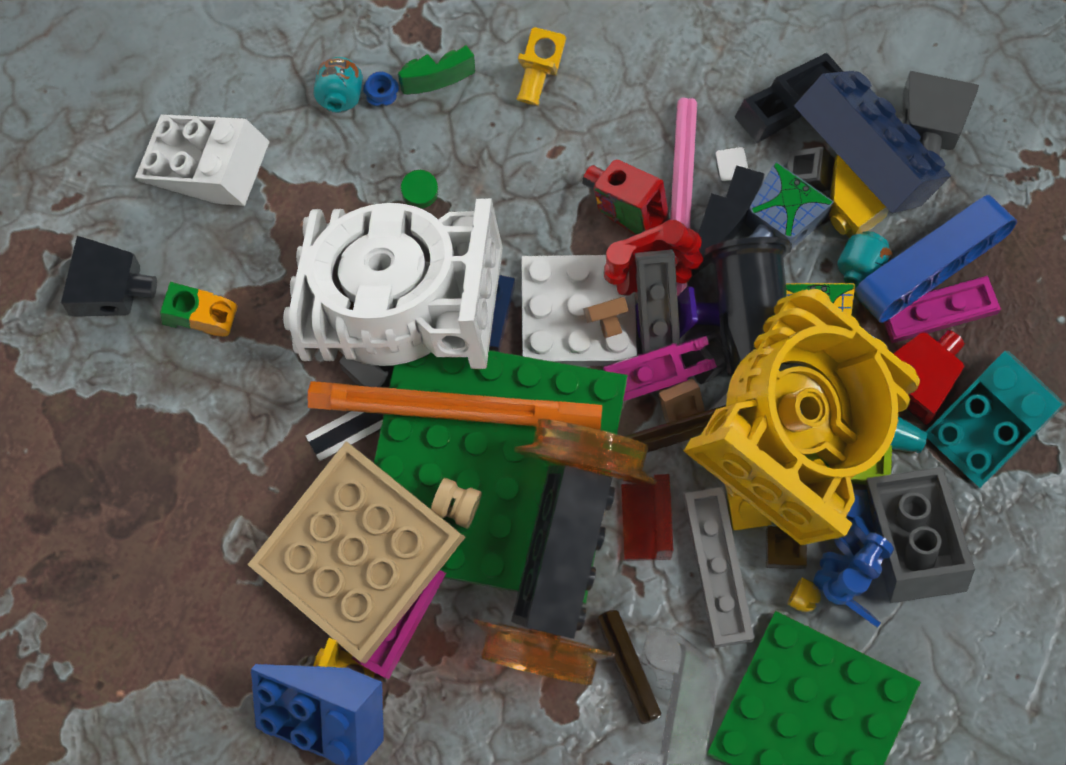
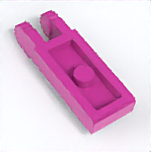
(660, 368)

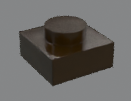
(783, 550)

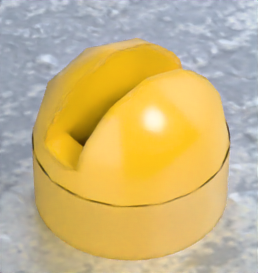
(804, 596)

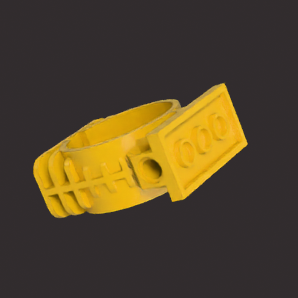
(848, 417)

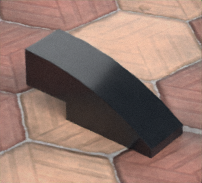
(774, 106)
(728, 214)

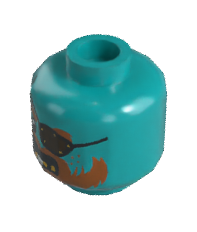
(338, 83)
(863, 256)

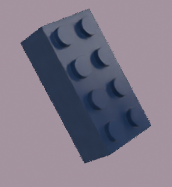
(873, 140)

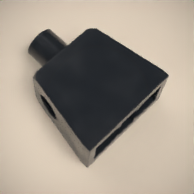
(104, 280)

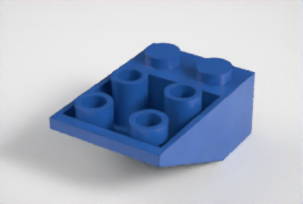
(320, 710)

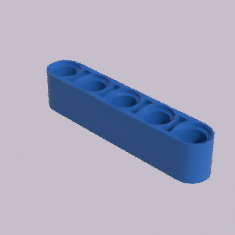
(934, 258)

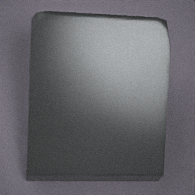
(812, 166)
(710, 351)

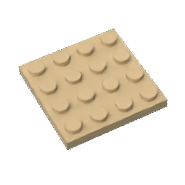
(356, 552)

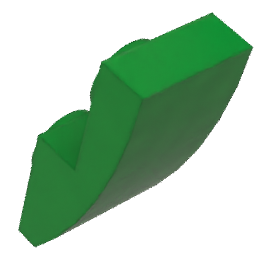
(426, 76)

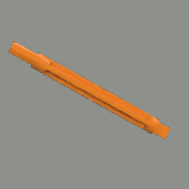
(449, 405)

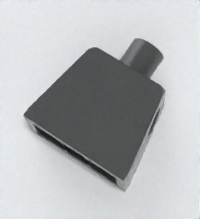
(937, 108)

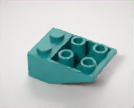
(994, 418)

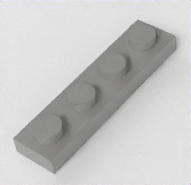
(718, 567)

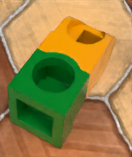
(197, 310)

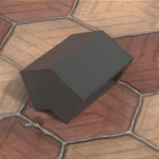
(367, 374)

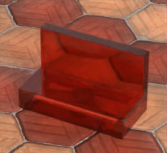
(647, 520)

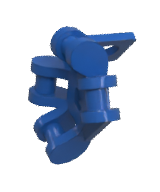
(852, 573)

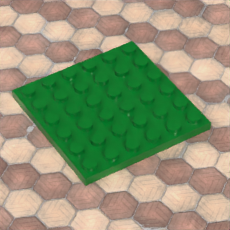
(482, 454)

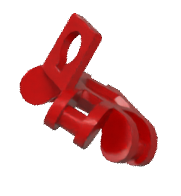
(672, 234)

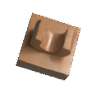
(607, 315)
(681, 400)

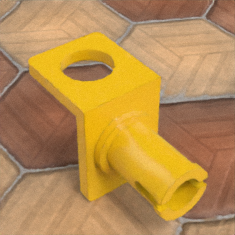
(536, 67)

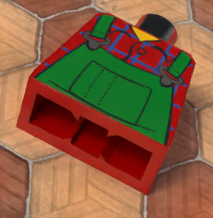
(628, 196)

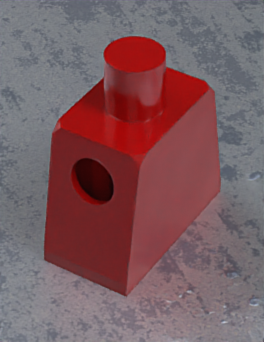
(936, 369)

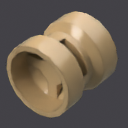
(464, 506)

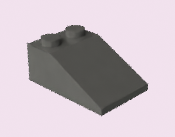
(927, 537)

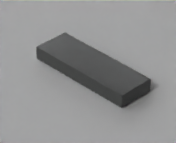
(657, 299)

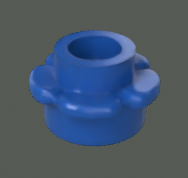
(380, 80)

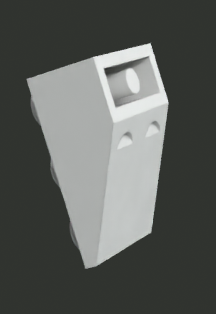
(204, 157)

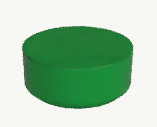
(419, 189)

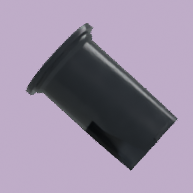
(748, 287)

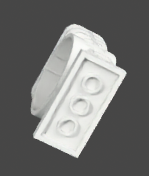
(381, 264)

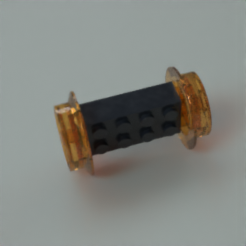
(563, 550)

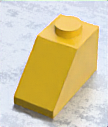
(854, 204)

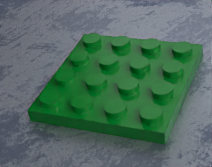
(812, 703)

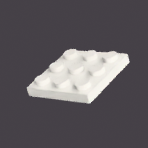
(553, 313)

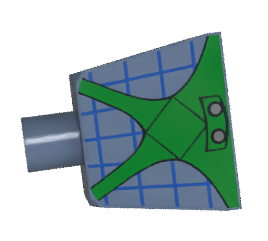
(787, 207)

